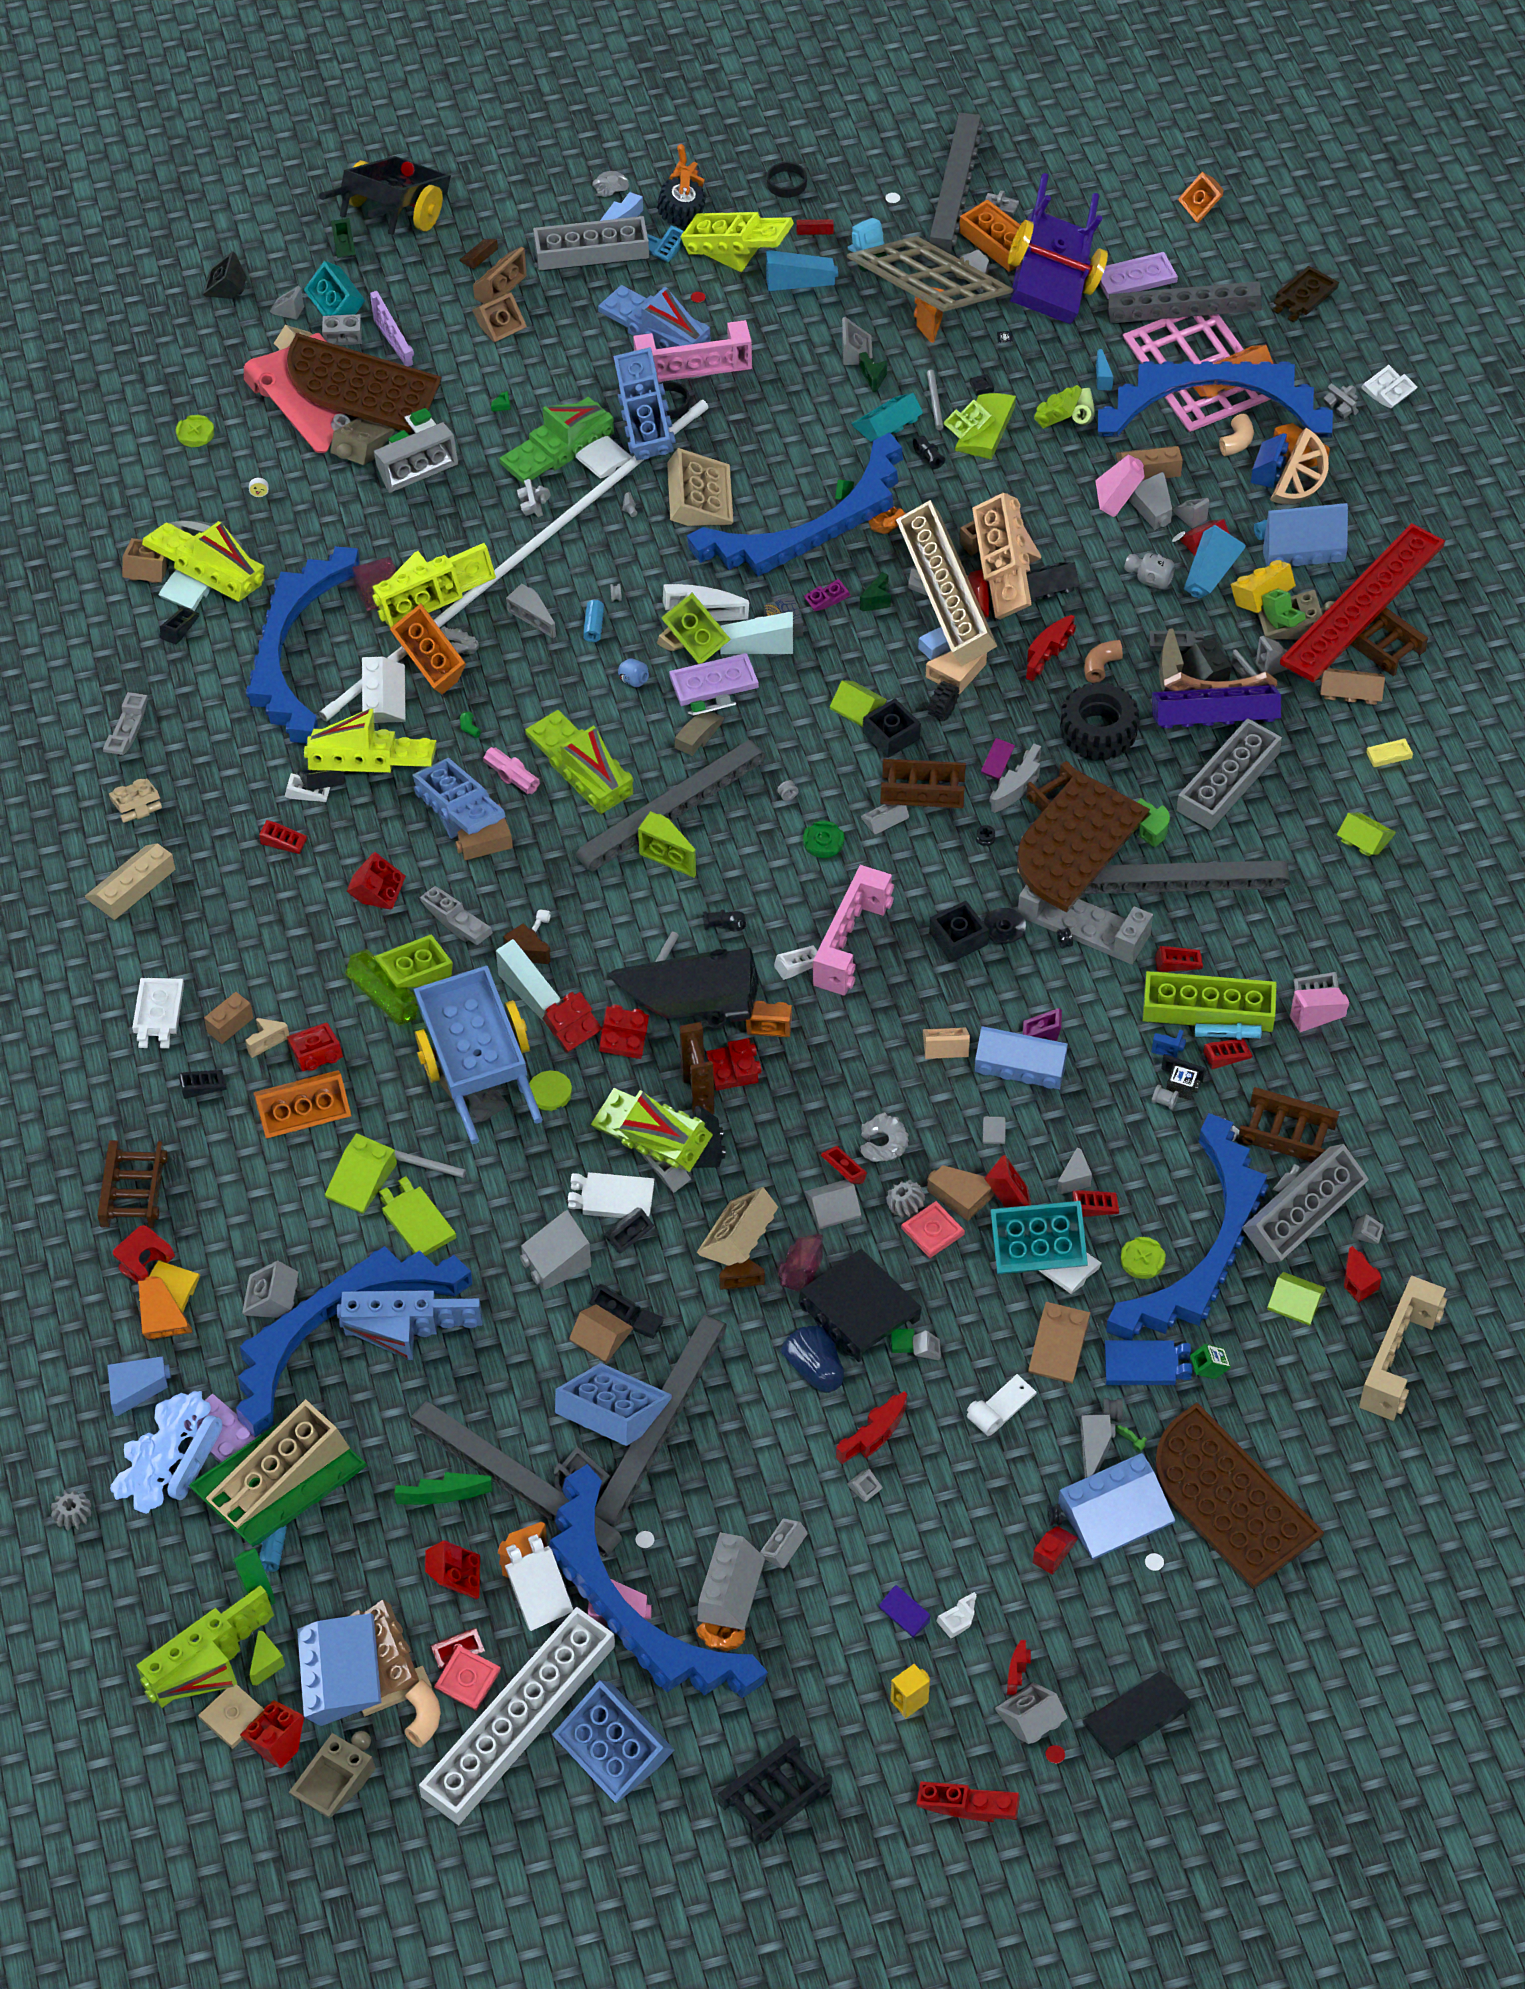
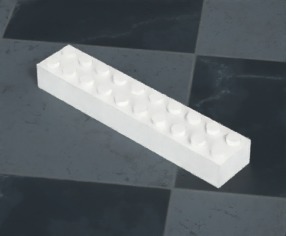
(517, 1716)

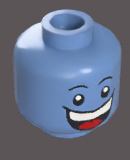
(633, 672)

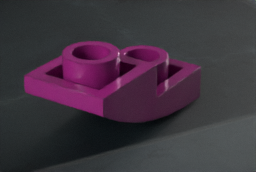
(830, 595)
(997, 759)

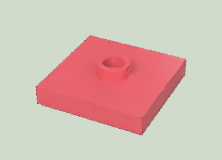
(932, 1229)
(467, 1678)

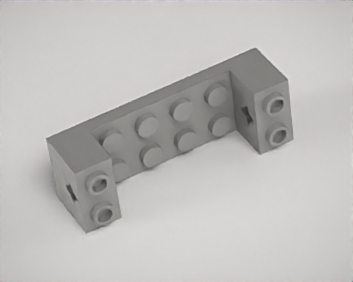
(1091, 925)

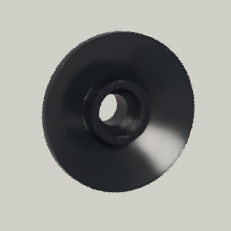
(1005, 919)

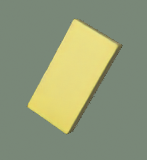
(1389, 752)

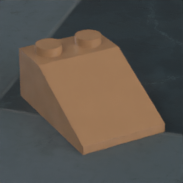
(1059, 1342)

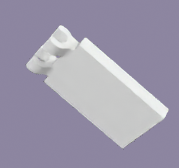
(157, 1009)
(611, 1194)
(537, 1584)

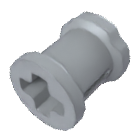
(1165, 1097)

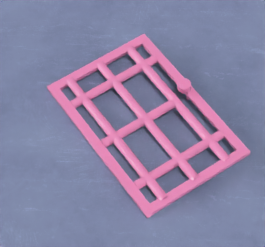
(1178, 336)

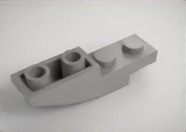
(1015, 783)
(454, 917)

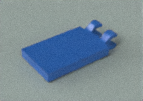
(1146, 1362)

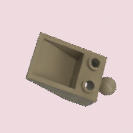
(359, 440)
(1304, 602)
(332, 1776)

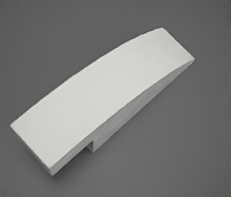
(720, 604)

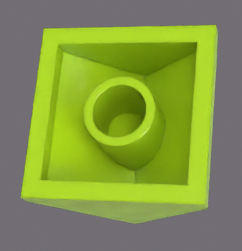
(855, 701)
(1296, 1298)

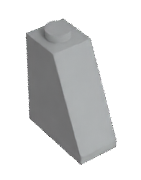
(1153, 501)

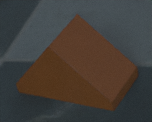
(741, 1275)

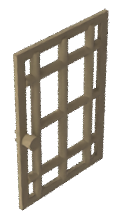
(924, 272)

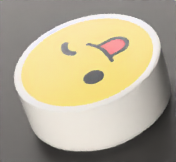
(258, 487)

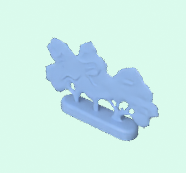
(156, 1453)

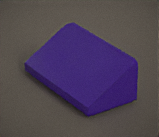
(905, 1611)

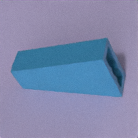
(798, 271)
(1212, 560)

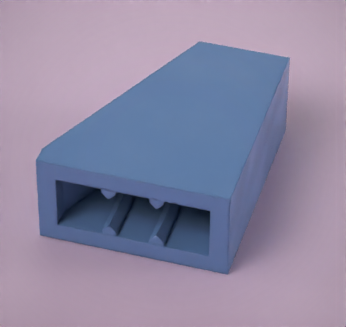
(136, 1382)

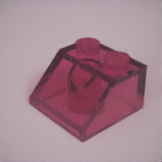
(370, 575)
(802, 1262)

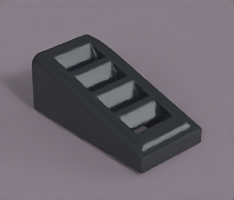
(176, 626)
(200, 1076)

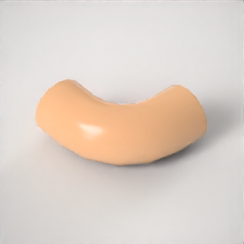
(1240, 439)
(427, 1712)

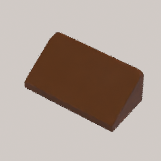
(480, 253)

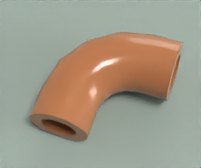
(1098, 657)

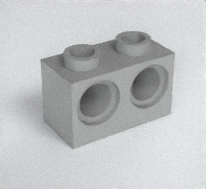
(342, 329)

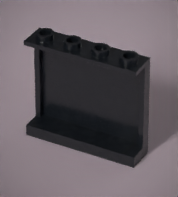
(858, 1303)

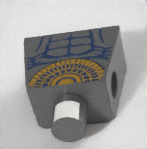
(785, 605)

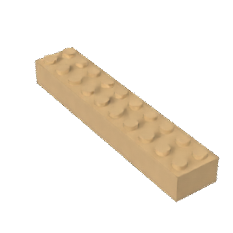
(946, 583)

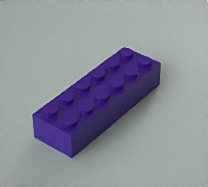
(1216, 705)

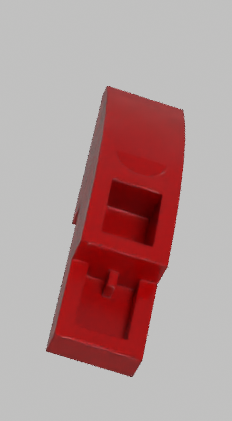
(1049, 643)
(879, 1428)
(967, 1803)

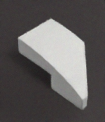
(958, 1618)

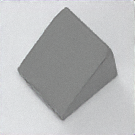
(993, 1130)
(1367, 1229)
(926, 1345)
(865, 1485)

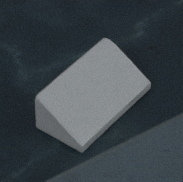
(1242, 665)
(885, 817)
(784, 1542)

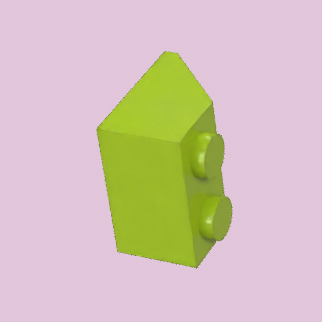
(1365, 833)

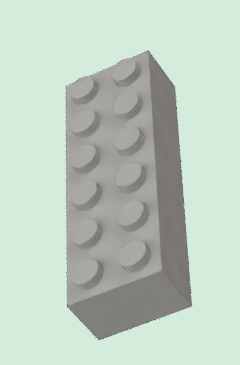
(591, 243)
(1229, 774)
(1305, 1203)

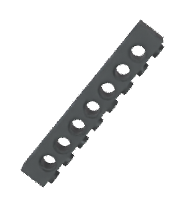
(1185, 302)

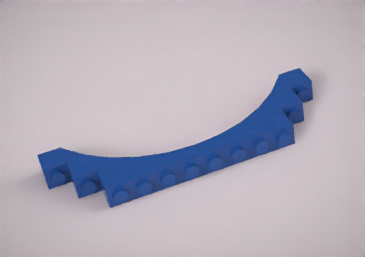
(1269, 379)
(770, 550)
(291, 597)
(1192, 1294)
(273, 1346)
(664, 1656)

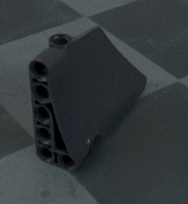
(695, 985)

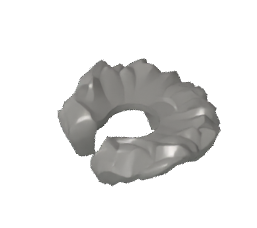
(463, 642)
(893, 1129)

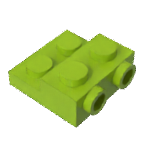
(1058, 407)

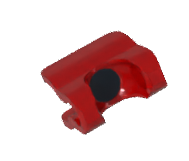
(138, 1250)

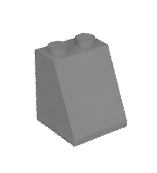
(556, 1252)

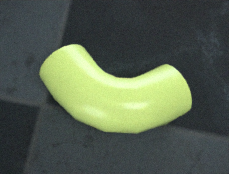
(1084, 410)

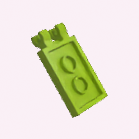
(416, 1218)

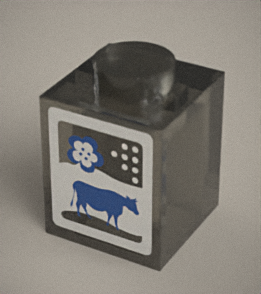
(1184, 1081)

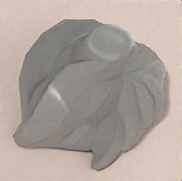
(610, 182)

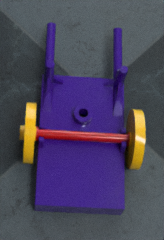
(1054, 261)

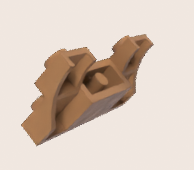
(393, 1656)

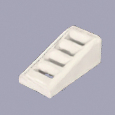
(302, 794)
(787, 969)

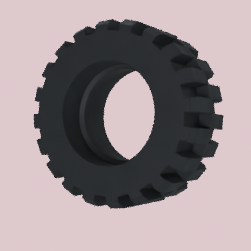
(1099, 701)

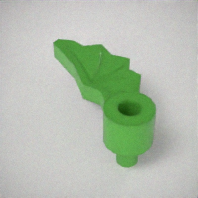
(1138, 1444)

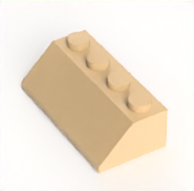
(132, 880)
(739, 1228)

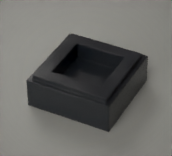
(981, 384)
(648, 1323)

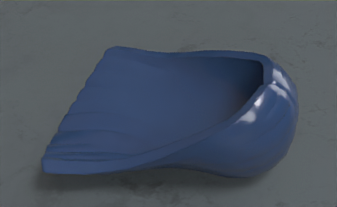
(814, 1357)

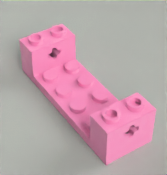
(701, 358)
(868, 891)

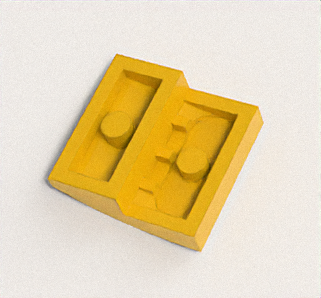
(178, 1280)

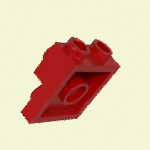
(571, 1021)
(623, 1031)
(315, 1047)
(734, 1064)

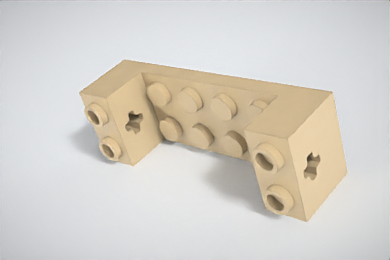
(1383, 1391)

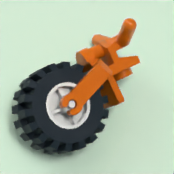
(682, 193)

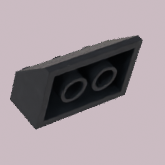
(1051, 579)

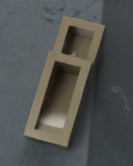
(1170, 660)
(697, 732)

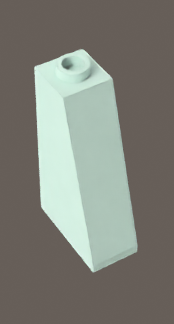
(760, 635)
(525, 979)

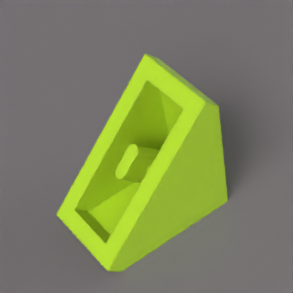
(265, 1660)

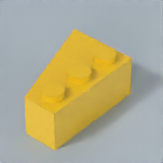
(1250, 588)

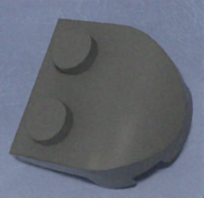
(574, 1462)

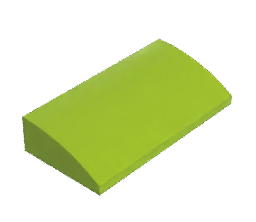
(985, 443)

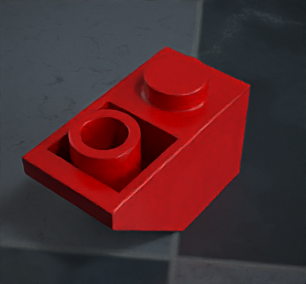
(1360, 1277)

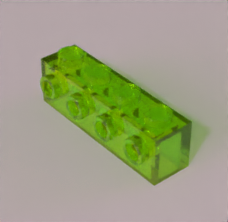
(369, 976)

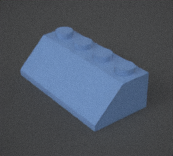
(1021, 1058)

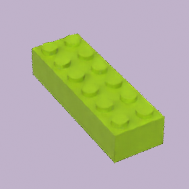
(1208, 1000)

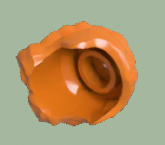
(886, 521)
(720, 1636)

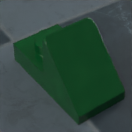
(343, 238)
(873, 372)
(877, 594)

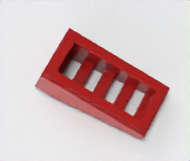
(276, 829)
(1165, 962)
(1222, 1060)
(1095, 1196)

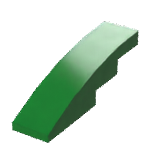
(453, 1488)

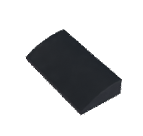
(1137, 1714)

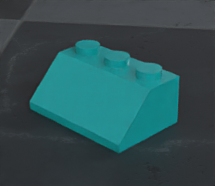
(333, 291)
(889, 417)

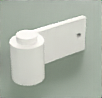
(1001, 1406)

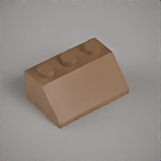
(501, 277)
(1157, 460)
(1352, 685)

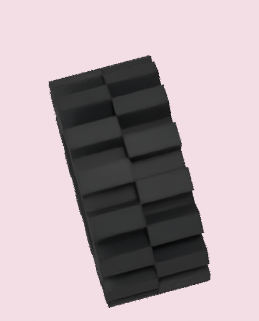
(943, 700)

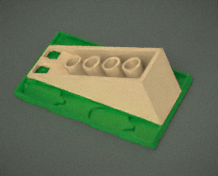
(279, 1474)

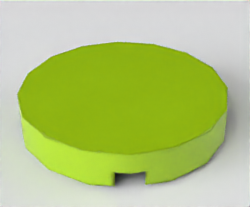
(195, 431)
(551, 1090)
(1142, 1258)

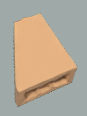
(949, 669)

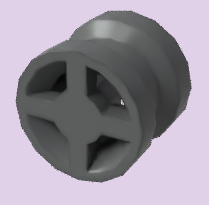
(1113, 1408)

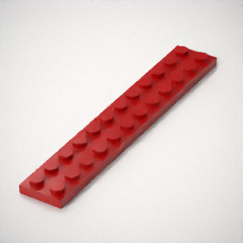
(1362, 603)

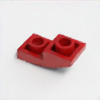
(1018, 1666)

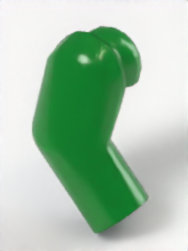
(466, 724)

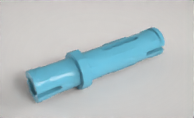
(1230, 1031)

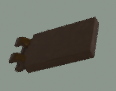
(1304, 293)

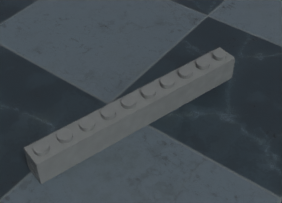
(955, 181)

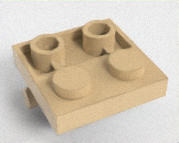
(136, 798)

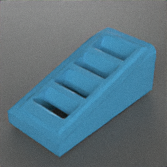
(672, 232)
(1103, 372)

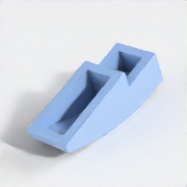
(630, 207)
(934, 643)

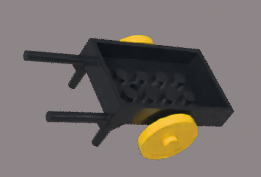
(386, 183)

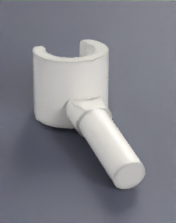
(542, 916)

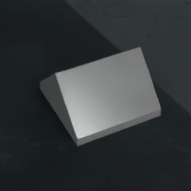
(854, 341)
(833, 1203)

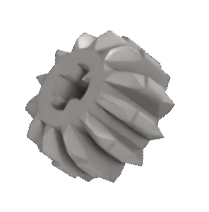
(905, 1198)
(71, 1510)

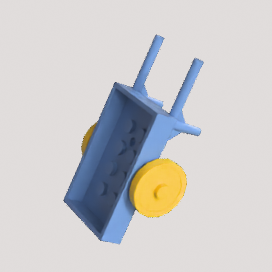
(472, 1039)

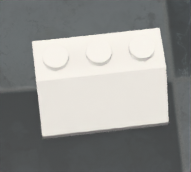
(383, 689)

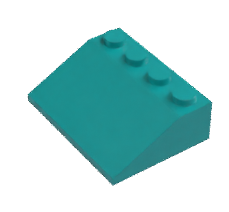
(1039, 1237)

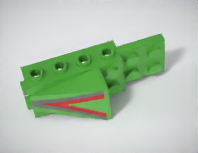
(557, 442)

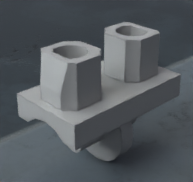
(1006, 204)
(1345, 397)
(534, 496)

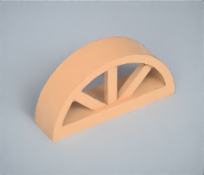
(1319, 452)

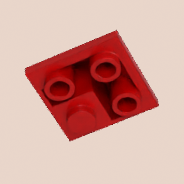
(376, 883)
(454, 1568)
(275, 1733)

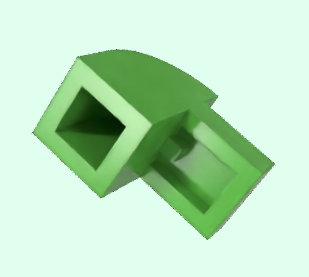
(1279, 609)
(1155, 825)

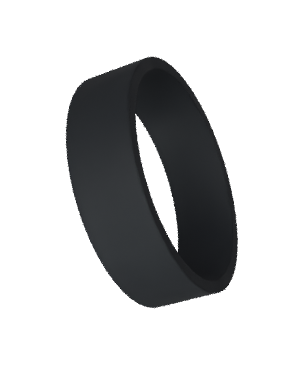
(786, 167)
(677, 387)

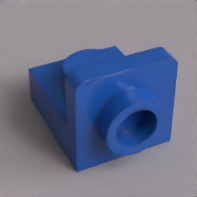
(1167, 1045)

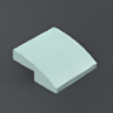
(184, 590)

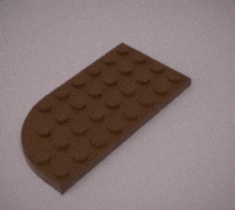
(359, 382)
(1076, 839)
(1230, 1498)

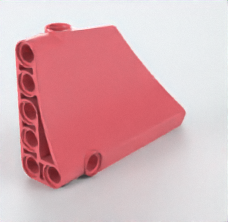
(271, 379)

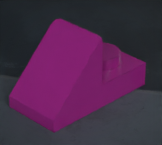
(1044, 1025)

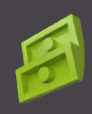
(969, 422)

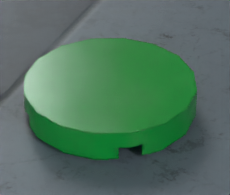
(823, 839)

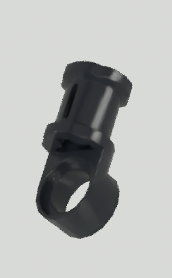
(928, 451)
(725, 920)

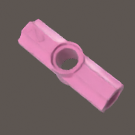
(511, 770)

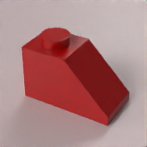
(1053, 1549)

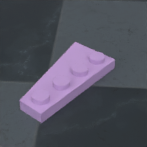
(390, 330)

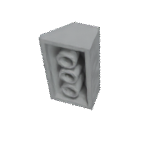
(416, 457)
(730, 1582)

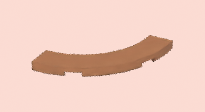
(1183, 682)

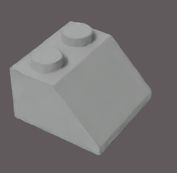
(271, 1291)
(1032, 1712)

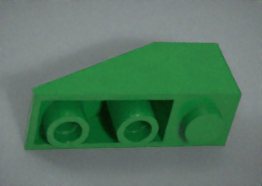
(252, 1574)

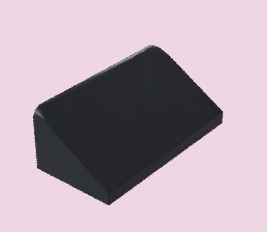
(321, 778)
(1169, 1061)
(629, 1230)
(614, 1303)

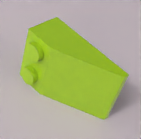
(695, 628)
(666, 845)
(416, 963)
(361, 1173)

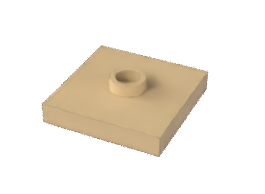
(230, 1714)

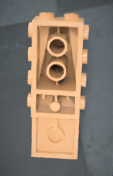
(1005, 553)

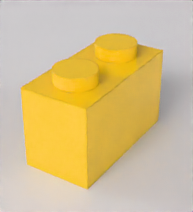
(910, 1690)

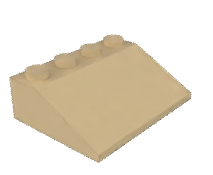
(699, 490)

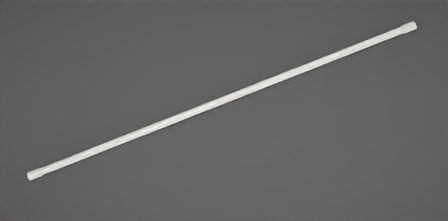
(693, 413)

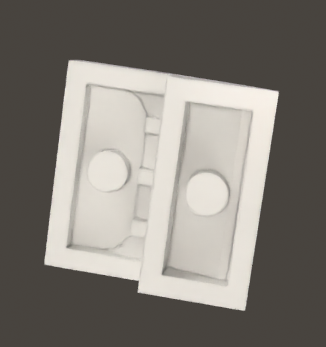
(1389, 387)
(603, 456)
(1075, 1277)

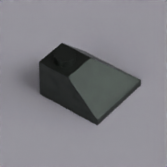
(225, 278)

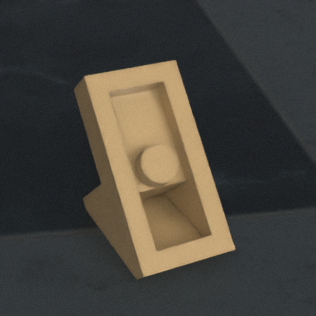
(269, 1035)

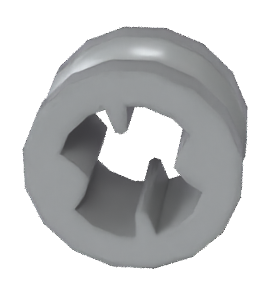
(342, 419)
(615, 592)
(787, 790)

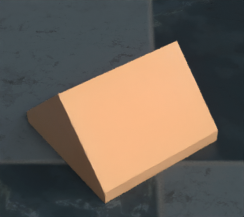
(946, 1043)

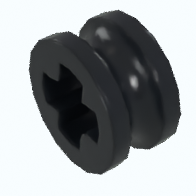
(985, 841)
(1064, 938)
(1054, 1514)

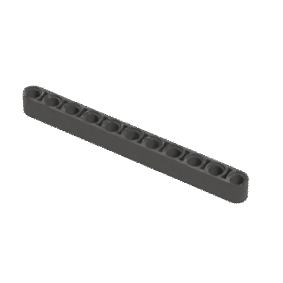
(672, 804)
(1191, 877)
(645, 1449)
(503, 1469)

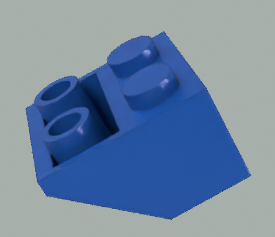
(1269, 461)

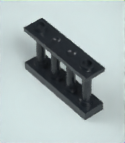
(770, 1766)

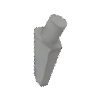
(629, 505)
(1287, 1178)

